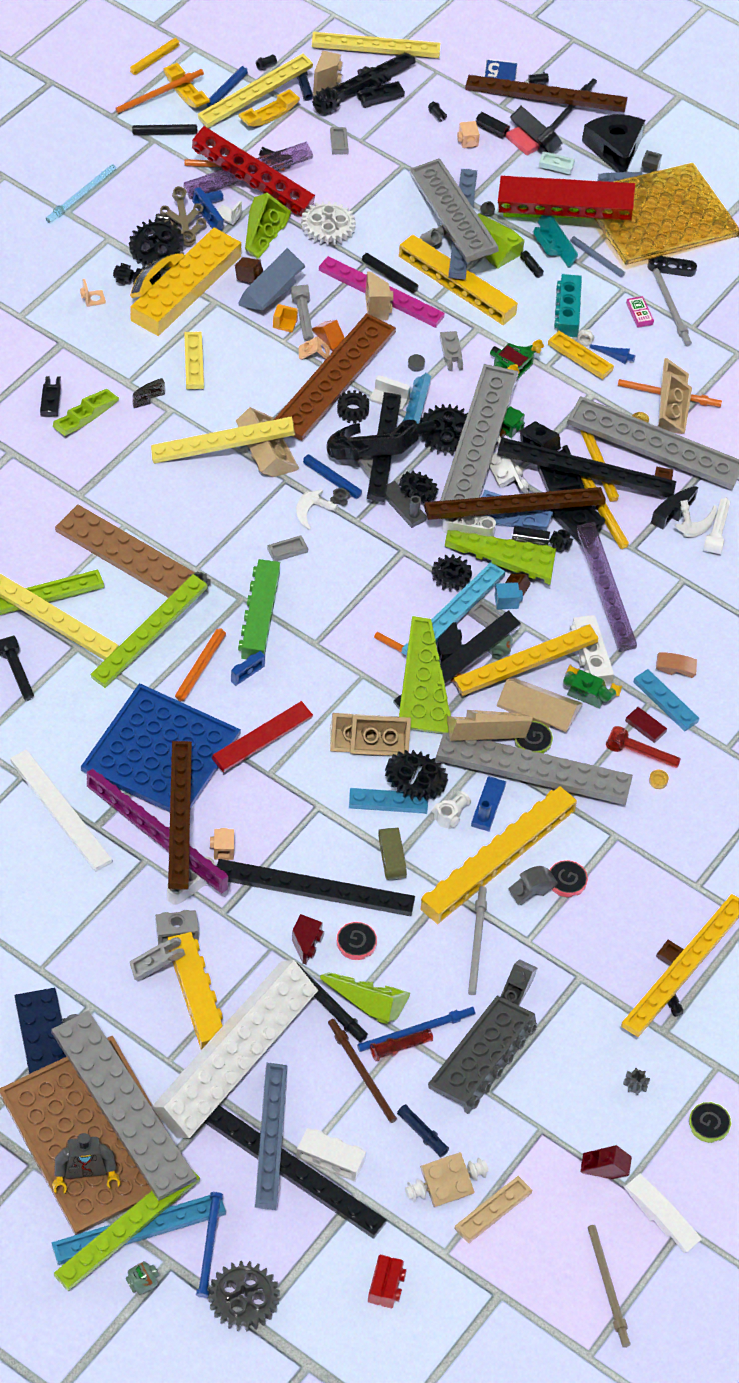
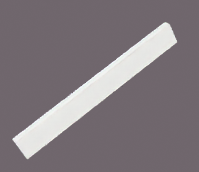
(61, 810)

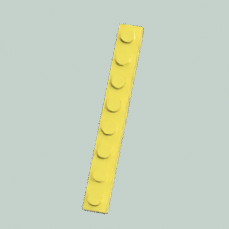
(375, 44)
(255, 90)
(222, 440)
(56, 618)

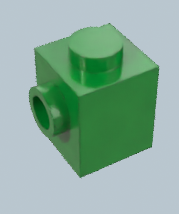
(513, 421)

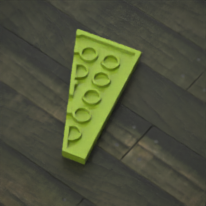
(506, 553)
(423, 682)

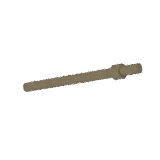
(620, 1323)

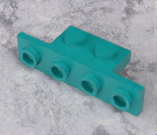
(554, 240)

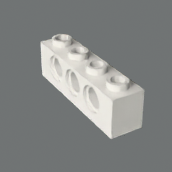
(594, 657)

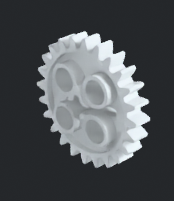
(328, 222)

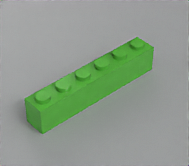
(260, 608)

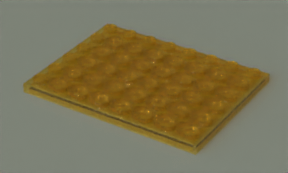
(669, 215)

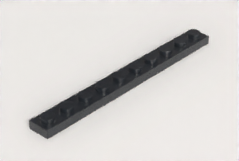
(586, 467)
(317, 887)
(300, 1174)

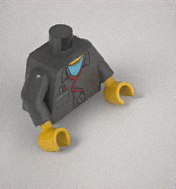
(82, 1159)

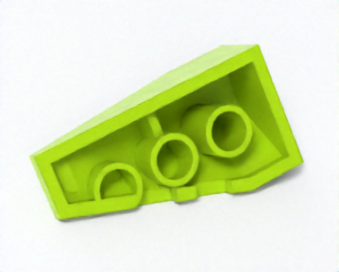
(264, 222)

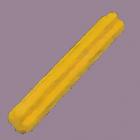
(154, 56)

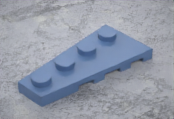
(530, 519)

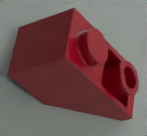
(306, 935)
(607, 1162)

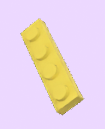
(193, 360)

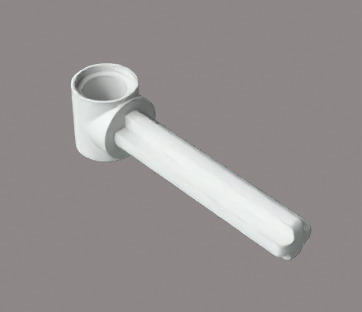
(715, 541)

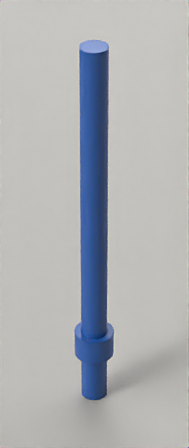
(453, 1017)

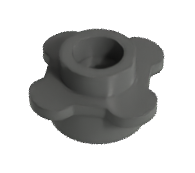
(340, 496)

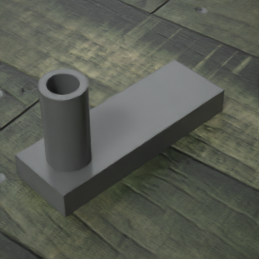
(405, 506)

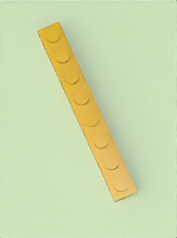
(525, 660)

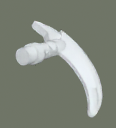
(309, 499)
(694, 529)

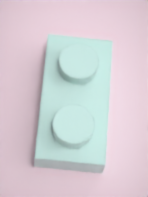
(556, 162)

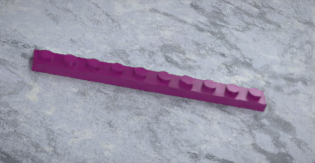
(154, 828)

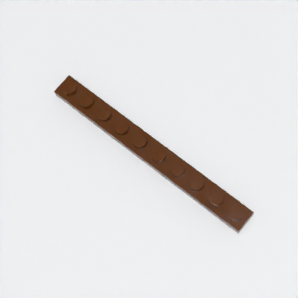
(546, 93)
(514, 503)
(179, 815)

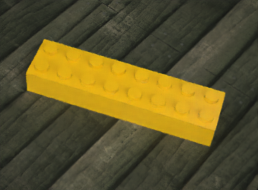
(185, 281)

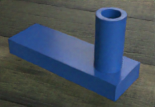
(209, 212)
(488, 803)

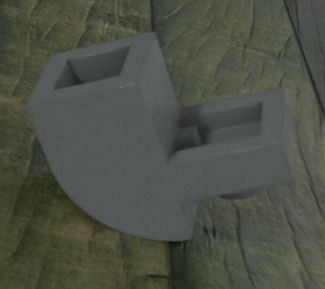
(532, 881)

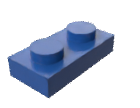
(247, 668)

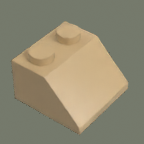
(327, 71)
(378, 297)

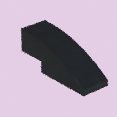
(671, 507)

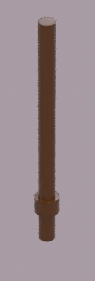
(342, 1039)

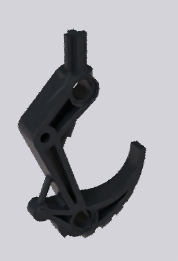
(343, 446)

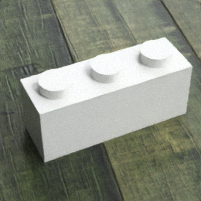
(331, 1154)

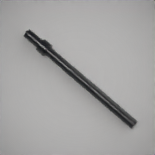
(587, 87)

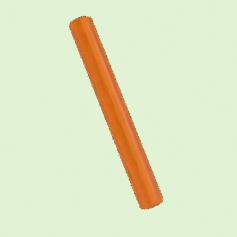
(200, 664)

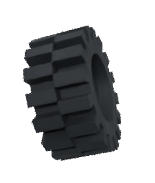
(353, 399)

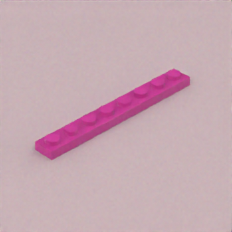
(400, 300)

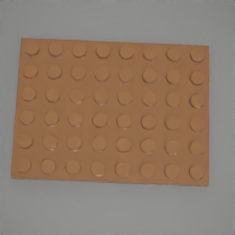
(57, 1107)

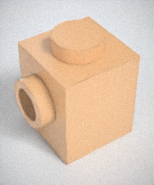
(468, 134)
(223, 843)

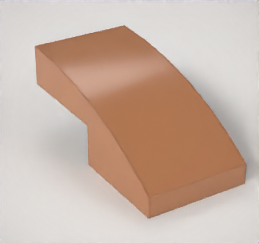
(678, 663)

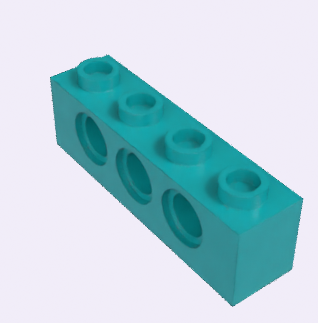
(569, 304)

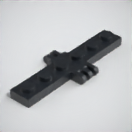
(374, 75)

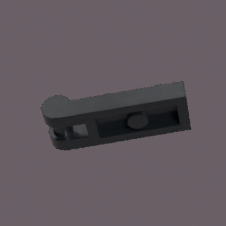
(380, 94)

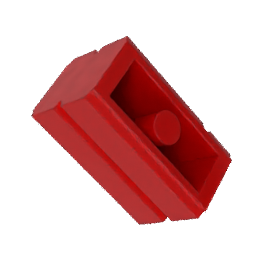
(386, 1280)

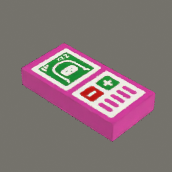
(640, 311)

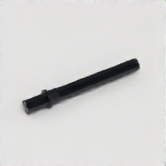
(350, 1024)

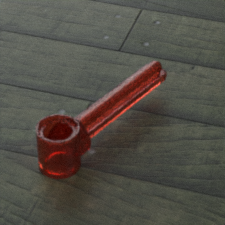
(619, 740)

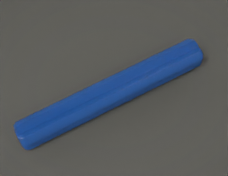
(227, 86)
(332, 476)

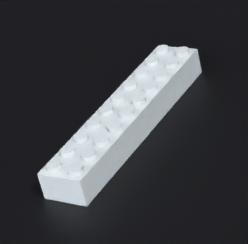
(234, 1049)

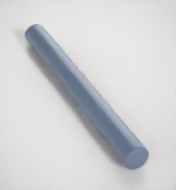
(597, 256)

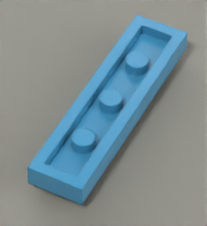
(417, 398)
(666, 700)
(386, 801)

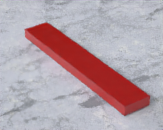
(262, 736)

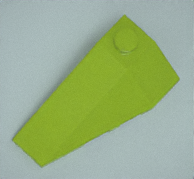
(508, 242)
(375, 1001)

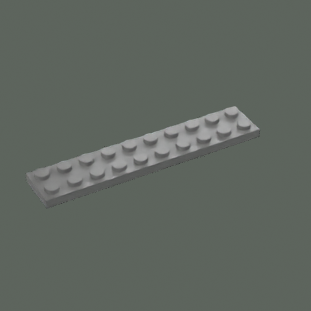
(453, 210)
(480, 433)
(655, 442)
(536, 768)
(124, 1105)

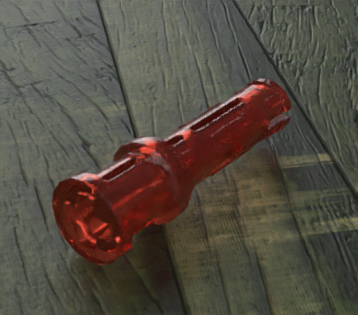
(392, 1046)

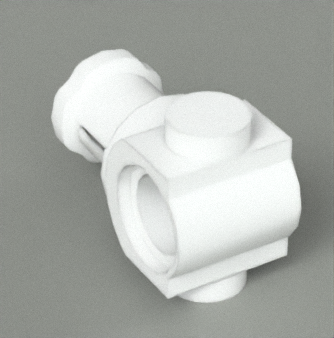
(452, 809)

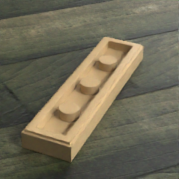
(493, 1209)

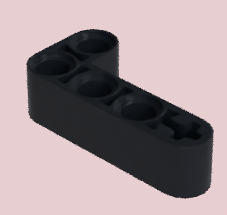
(534, 128)

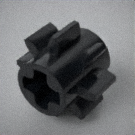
(123, 273)
(561, 540)

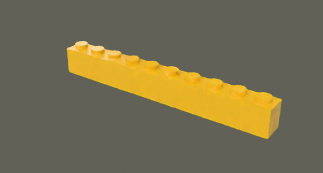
(497, 855)

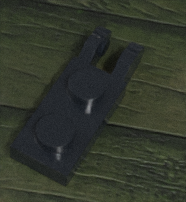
(50, 397)

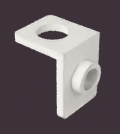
(230, 214)

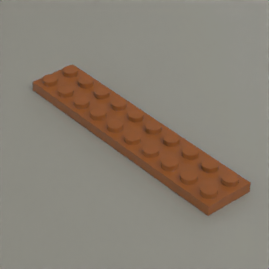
(336, 374)

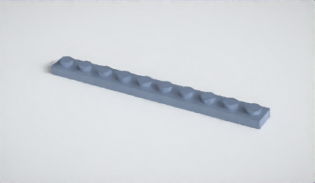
(467, 184)

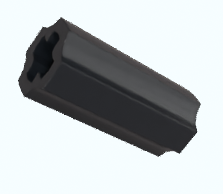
(492, 124)
(531, 535)

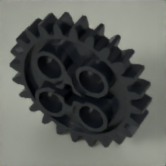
(155, 243)
(447, 432)
(404, 767)

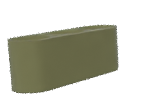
(392, 853)

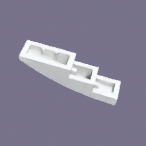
(663, 1212)

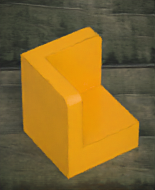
(285, 318)

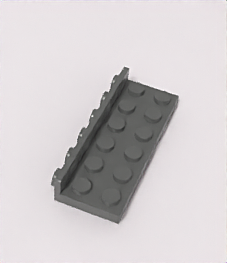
(484, 1053)

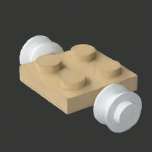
(447, 1179)

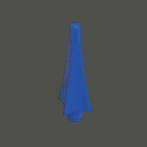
(619, 354)

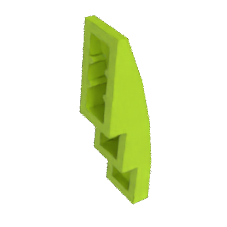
(86, 412)

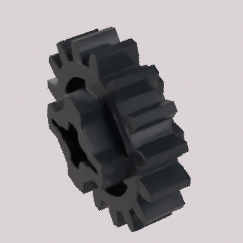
(418, 485)
(450, 572)

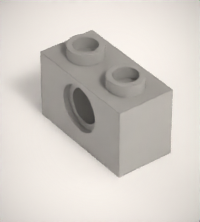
(185, 919)

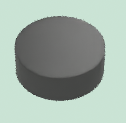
(416, 362)

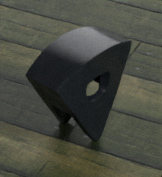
(614, 139)

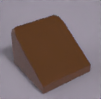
(522, 581)

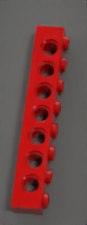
(249, 163)

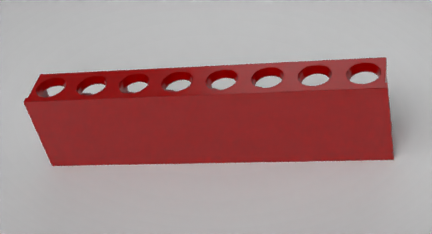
(566, 195)

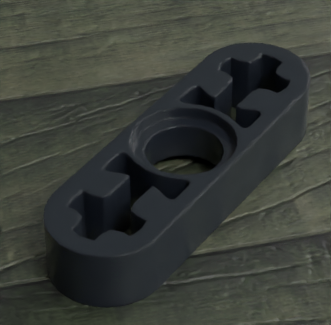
(684, 263)

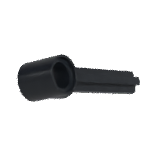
(9, 649)

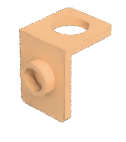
(87, 295)
(313, 346)

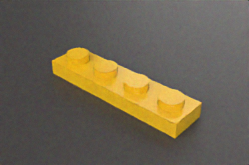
(580, 355)

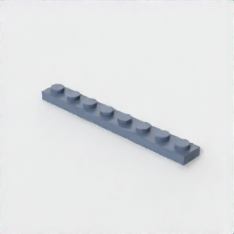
(270, 1136)

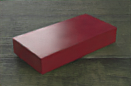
(646, 724)

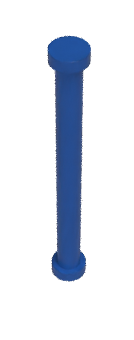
(209, 1244)

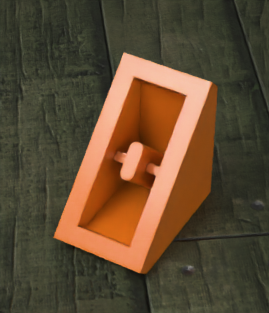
(329, 333)

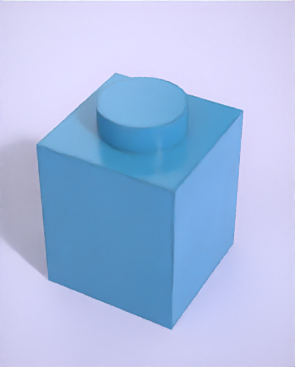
(507, 596)

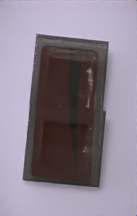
(150, 390)

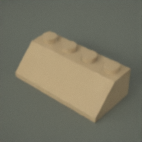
(273, 455)

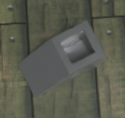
(519, 981)

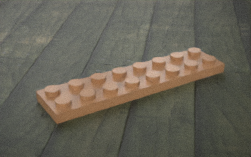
(123, 550)

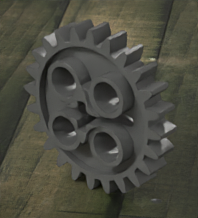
(251, 1312)

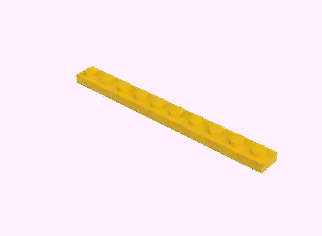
(682, 967)

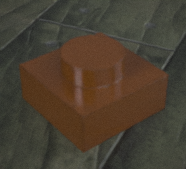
(664, 472)
(669, 952)

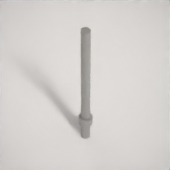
(682, 329)
(480, 907)

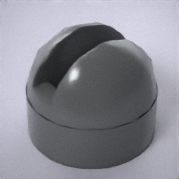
(487, 208)

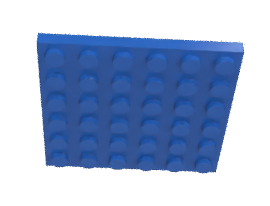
(139, 740)

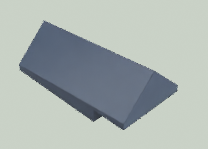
(272, 281)

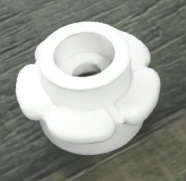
(583, 340)

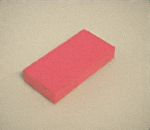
(522, 140)

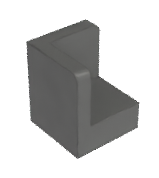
(652, 160)

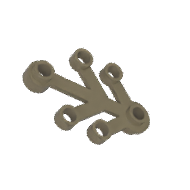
(183, 219)

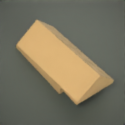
(674, 398)
(539, 703)
(488, 725)
(369, 734)

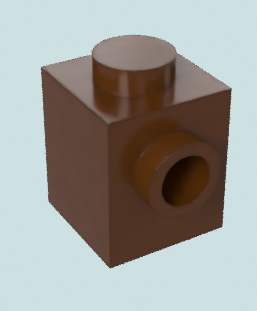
(248, 269)

